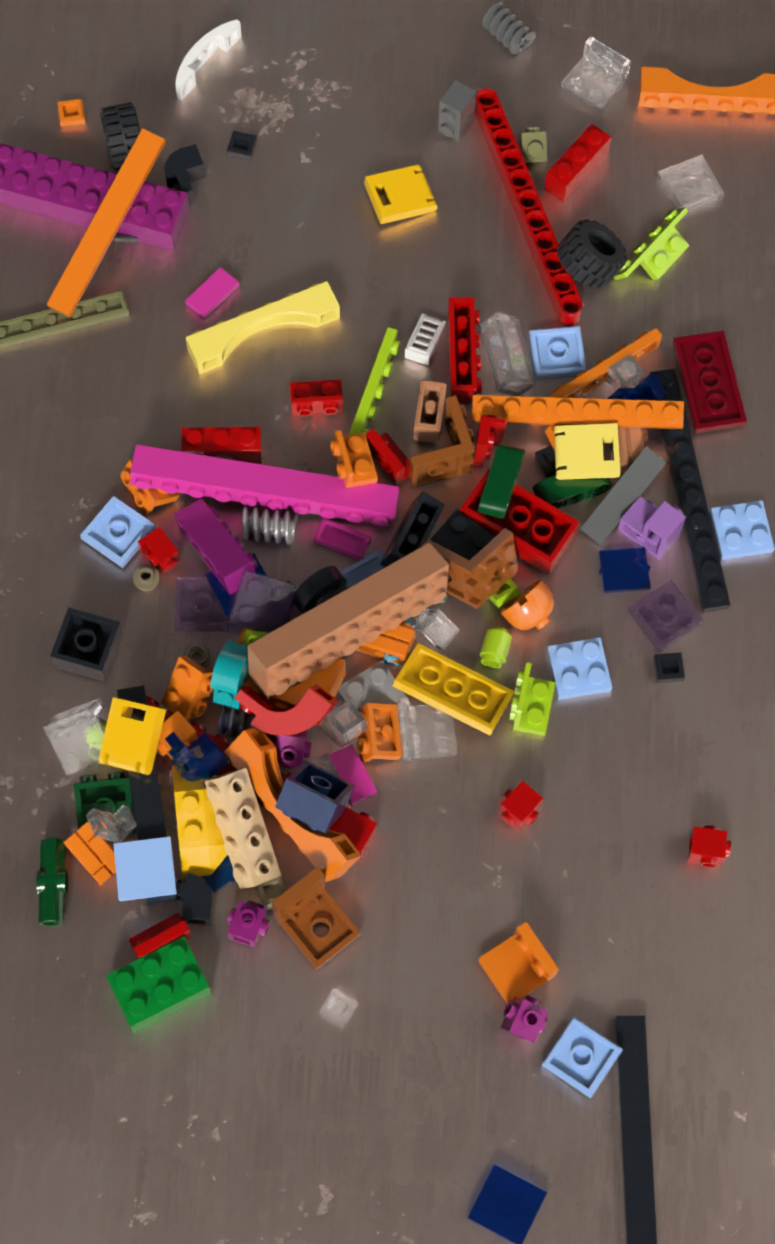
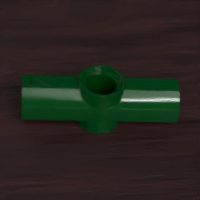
(52, 882)

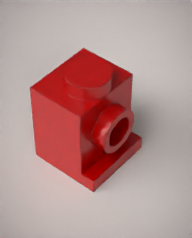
(159, 550)

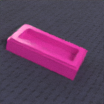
(212, 293)
(342, 539)
(353, 771)

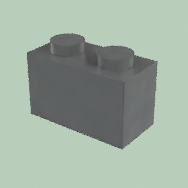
(456, 110)

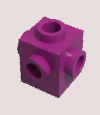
(292, 749)
(247, 932)
(525, 1018)

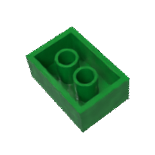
(158, 984)

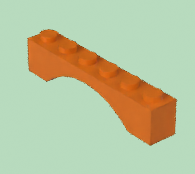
(664, 89)
(328, 850)

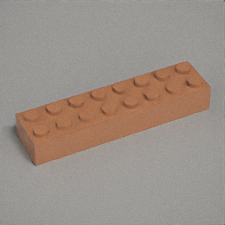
(347, 621)

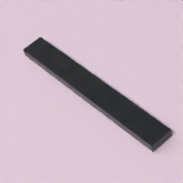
(146, 791)
(636, 1131)

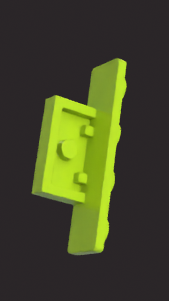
(659, 249)

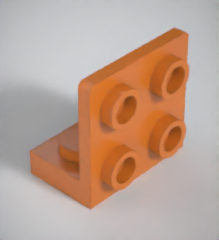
(518, 964)

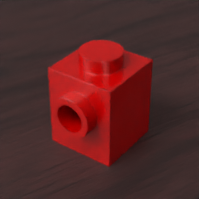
(520, 805)
(708, 846)

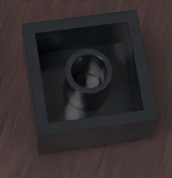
(462, 535)
(86, 644)

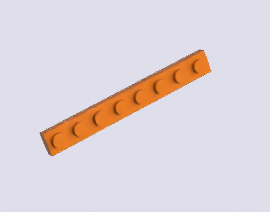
(580, 411)

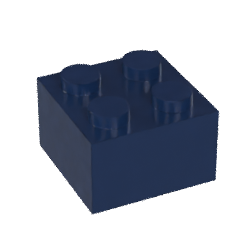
(314, 796)

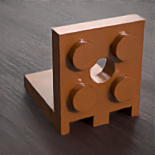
(449, 461)
(485, 573)
(308, 905)

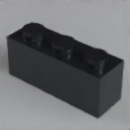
(414, 528)

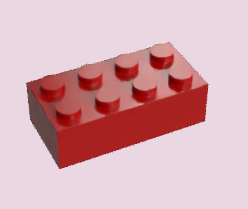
(538, 528)

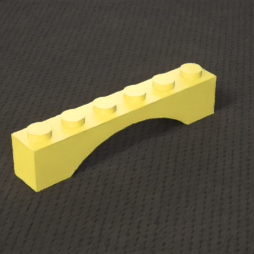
(309, 307)

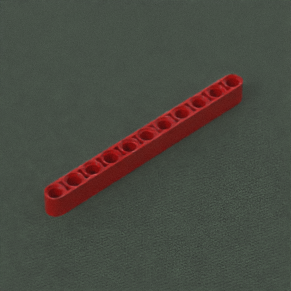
(527, 216)

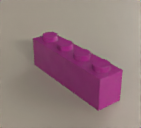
(215, 544)

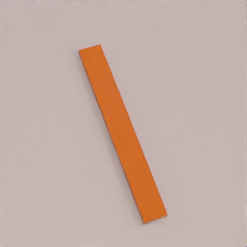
(106, 223)

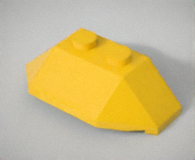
(198, 834)

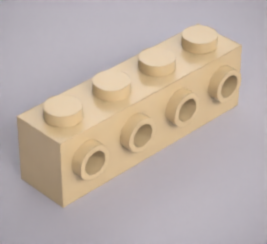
(242, 828)

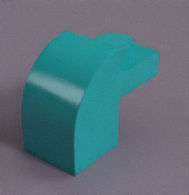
(230, 674)

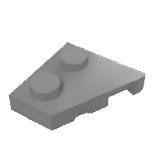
(371, 686)

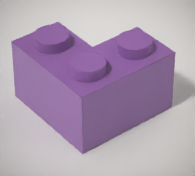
(653, 526)

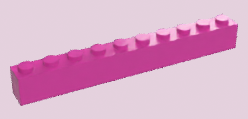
(262, 486)

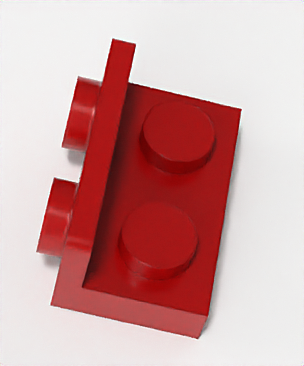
(316, 397)
(489, 434)
(388, 456)
(160, 935)

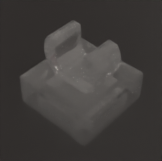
(338, 1008)

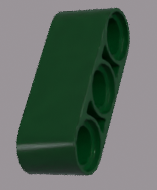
(501, 480)
(570, 491)

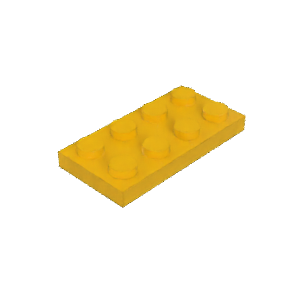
(453, 689)

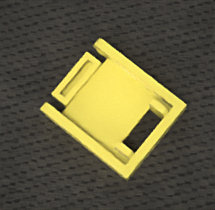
(581, 451)

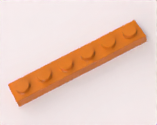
(587, 381)

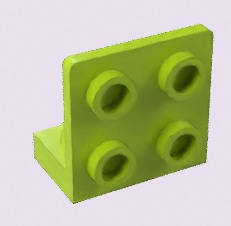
(533, 705)

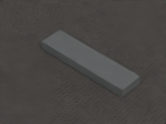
(623, 495)

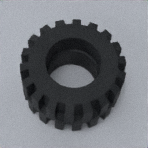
(120, 131)
(591, 253)

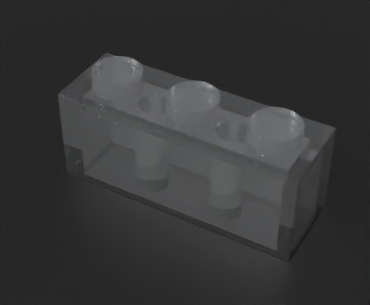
(507, 354)

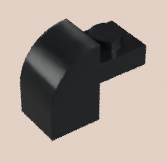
(182, 168)
(198, 900)

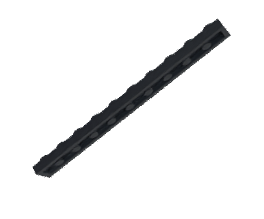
(693, 504)

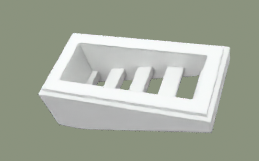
(420, 355)

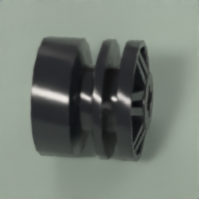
(319, 588)

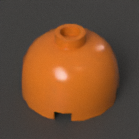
(531, 607)

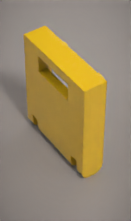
(405, 190)
(131, 742)

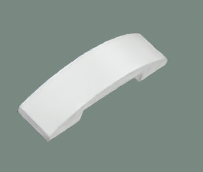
(220, 37)

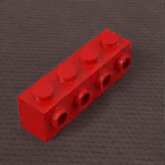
(462, 349)

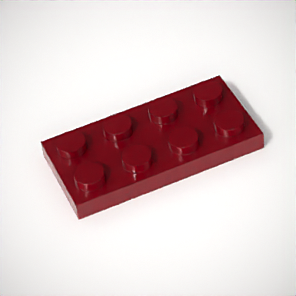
(709, 382)

